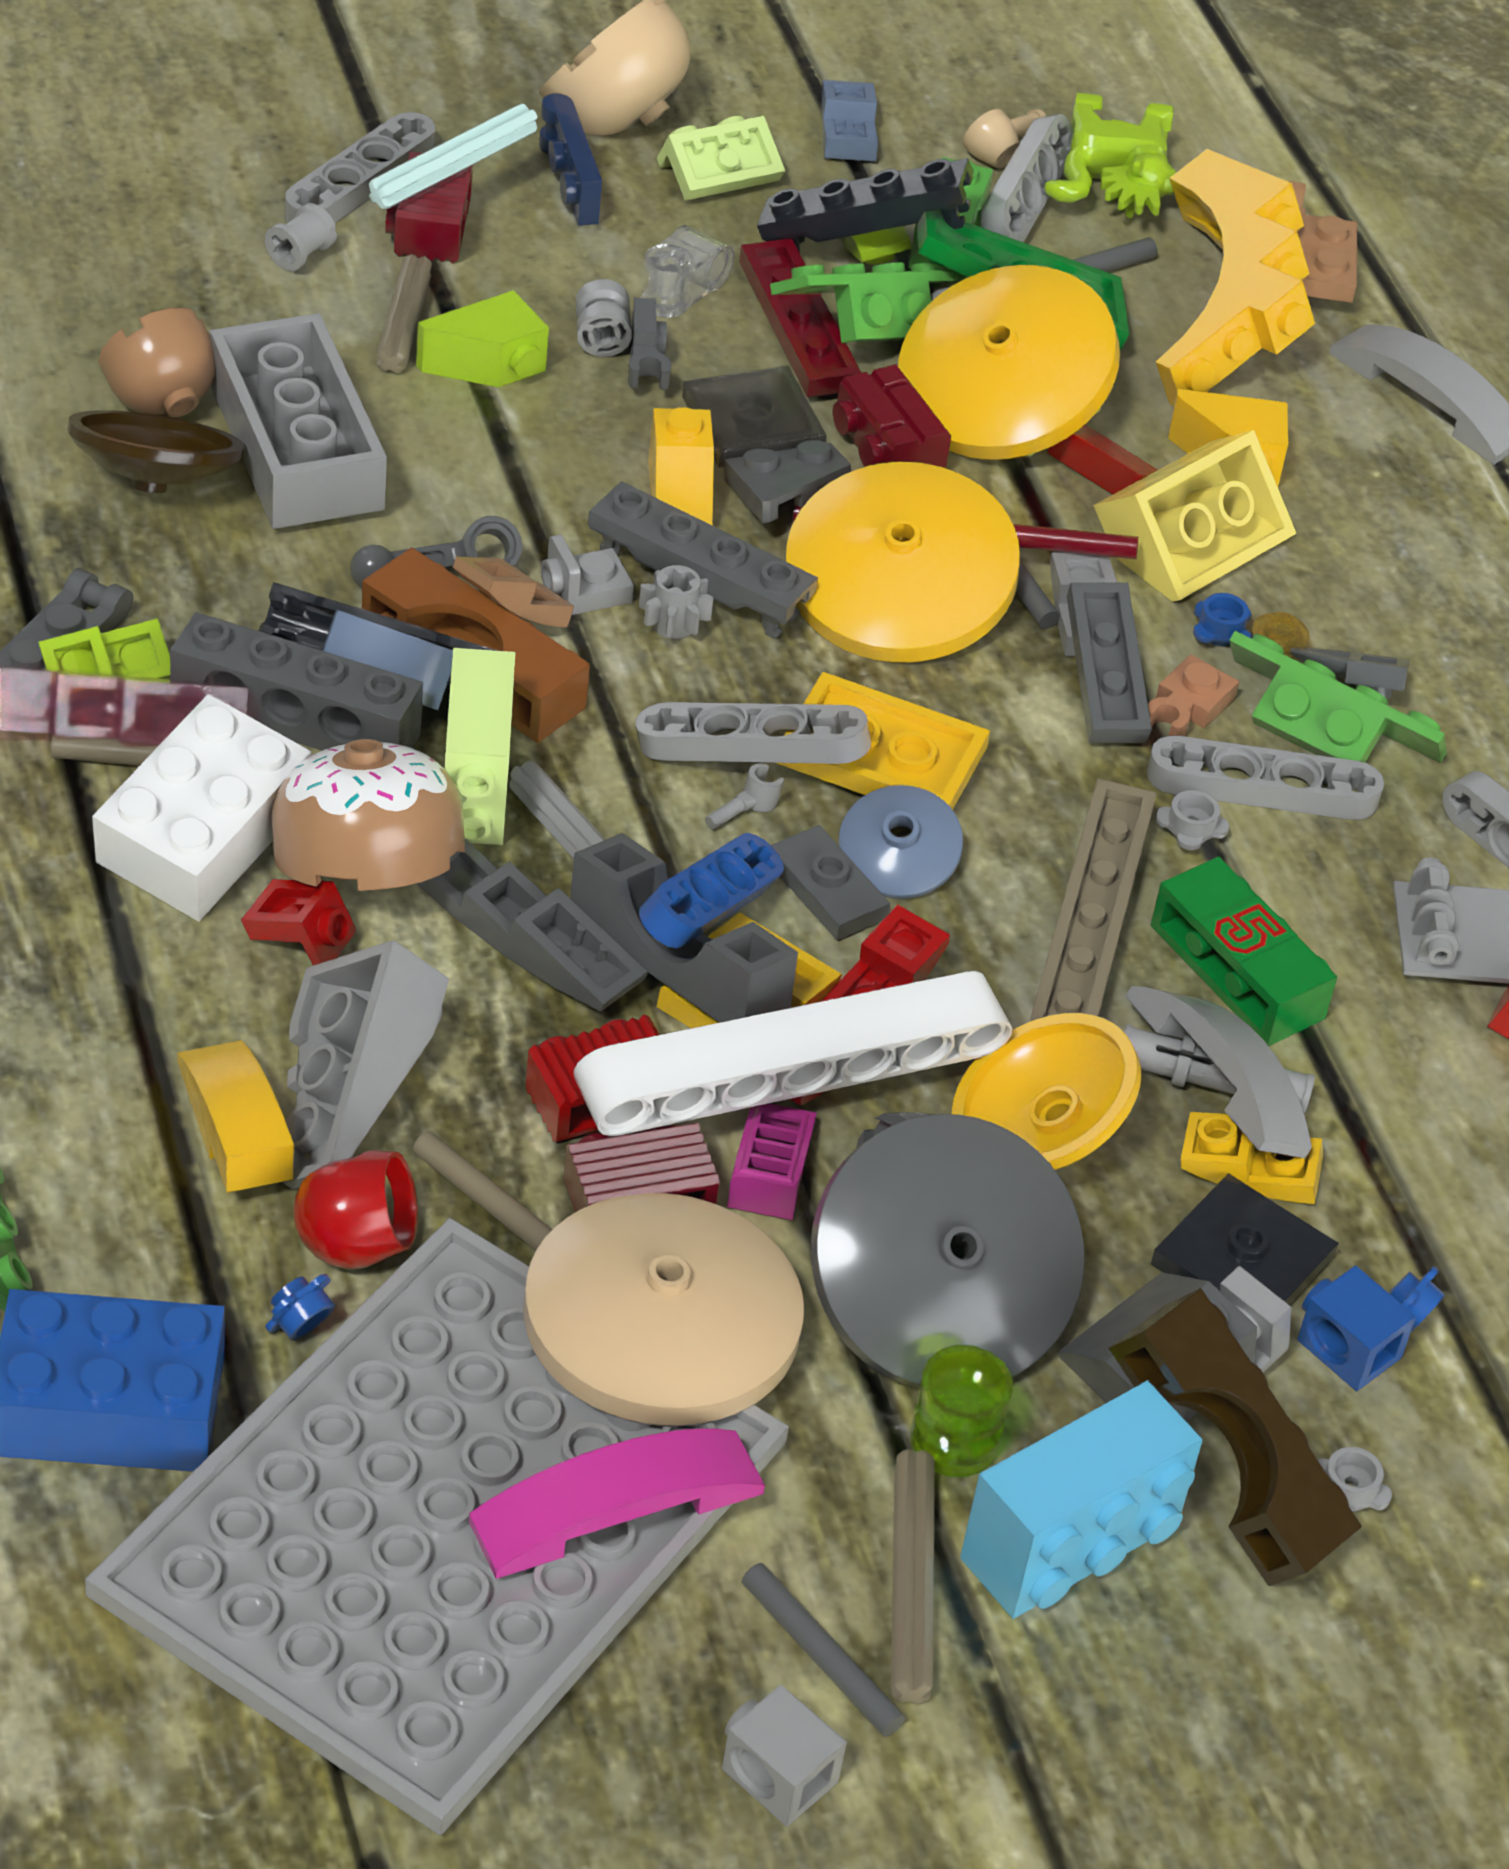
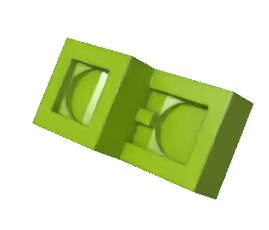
(126, 651)

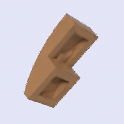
(515, 590)

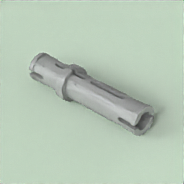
(1187, 1062)

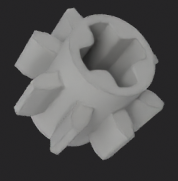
(676, 602)

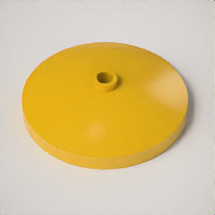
(1012, 359)
(905, 561)

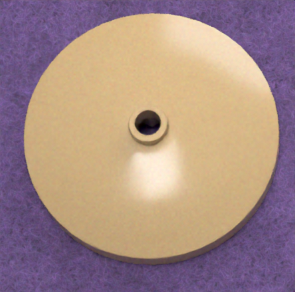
(663, 1309)

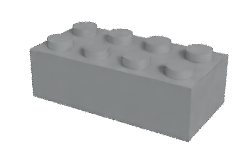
(298, 421)

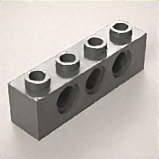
(300, 689)

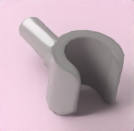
(756, 795)

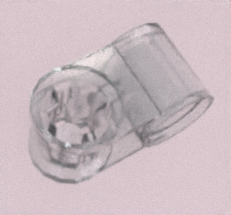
(685, 270)

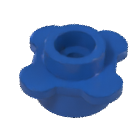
(1220, 617)
(1418, 1295)
(300, 1307)

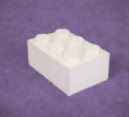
(197, 808)

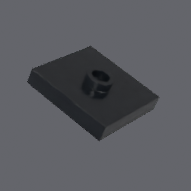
(1248, 1231)

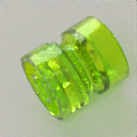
(961, 1409)

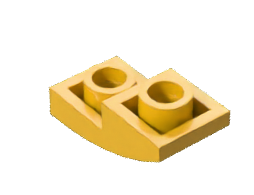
(1219, 1147)

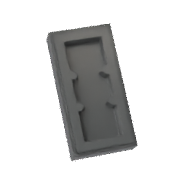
(830, 883)

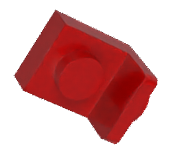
(302, 914)

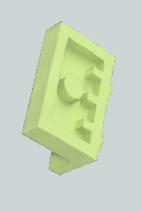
(722, 157)

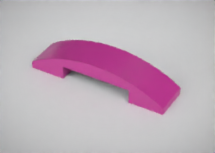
(608, 1487)

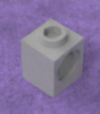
(782, 1754)

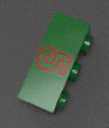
(1243, 950)

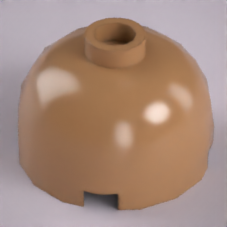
(162, 365)

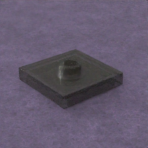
(754, 411)

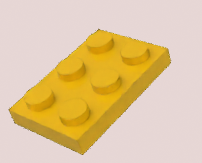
(907, 744)

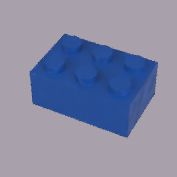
(109, 1380)

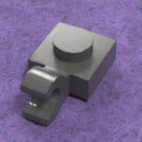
(648, 345)

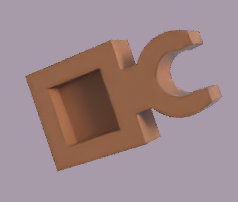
(1193, 694)

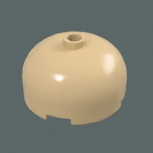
(626, 70)

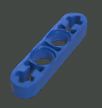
(710, 890)

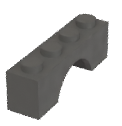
(723, 976)

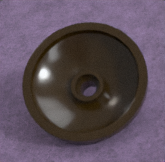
(154, 447)

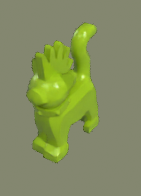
(1121, 154)

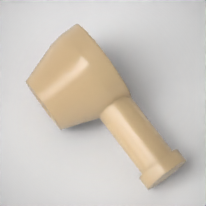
(996, 137)

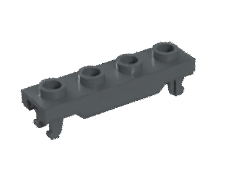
(735, 569)

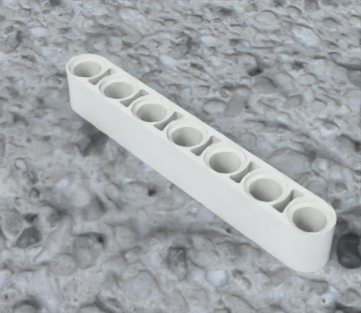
(791, 1053)

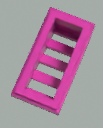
(767, 1191)

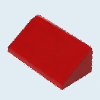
(1100, 460)

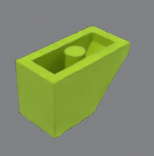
(484, 342)

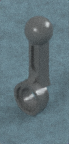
(373, 557)

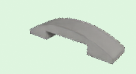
(1436, 376)
(1265, 1098)

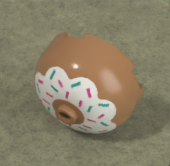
(367, 817)

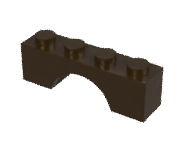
(1287, 1503)

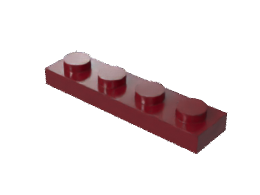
(798, 320)

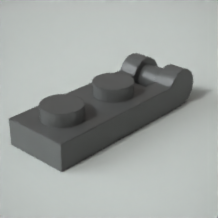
(67, 615)

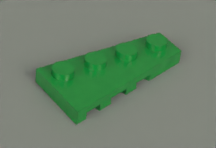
(978, 250)

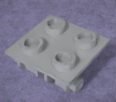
(1451, 927)

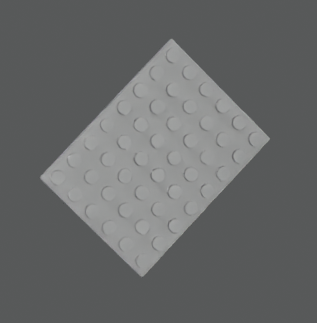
(334, 1551)

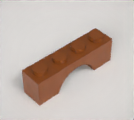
(547, 676)

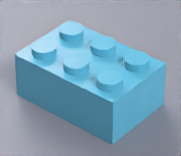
(1080, 1500)

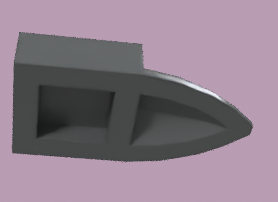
(1369, 670)

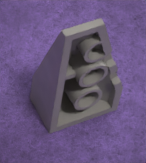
(357, 1038)

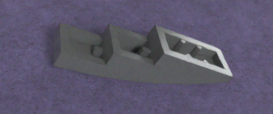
(535, 930)

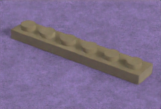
(1095, 901)

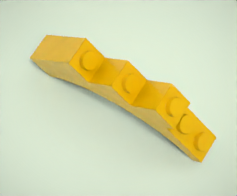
(1261, 276)

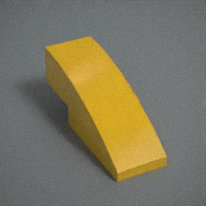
(237, 1115)

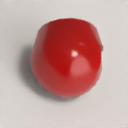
(345, 1210)

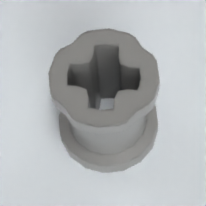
(294, 241)

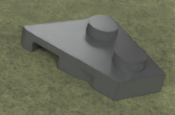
(772, 477)

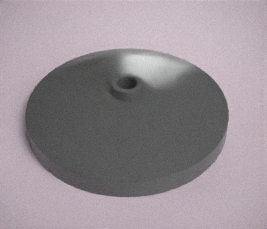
(888, 1258)

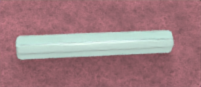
(452, 156)

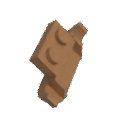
(1329, 253)

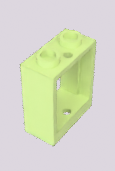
(480, 738)

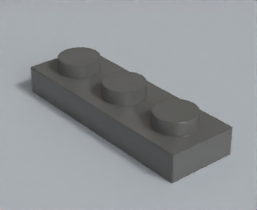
(1108, 663)

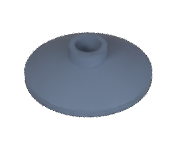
(907, 864)

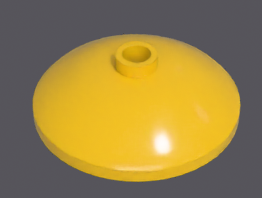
(1056, 1085)

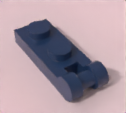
(571, 158)

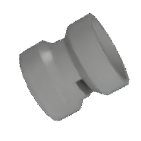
(603, 318)

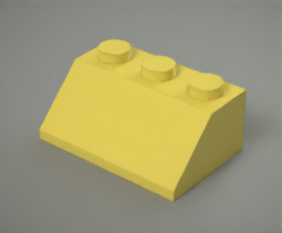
(1200, 515)

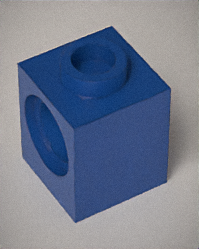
(1355, 1327)

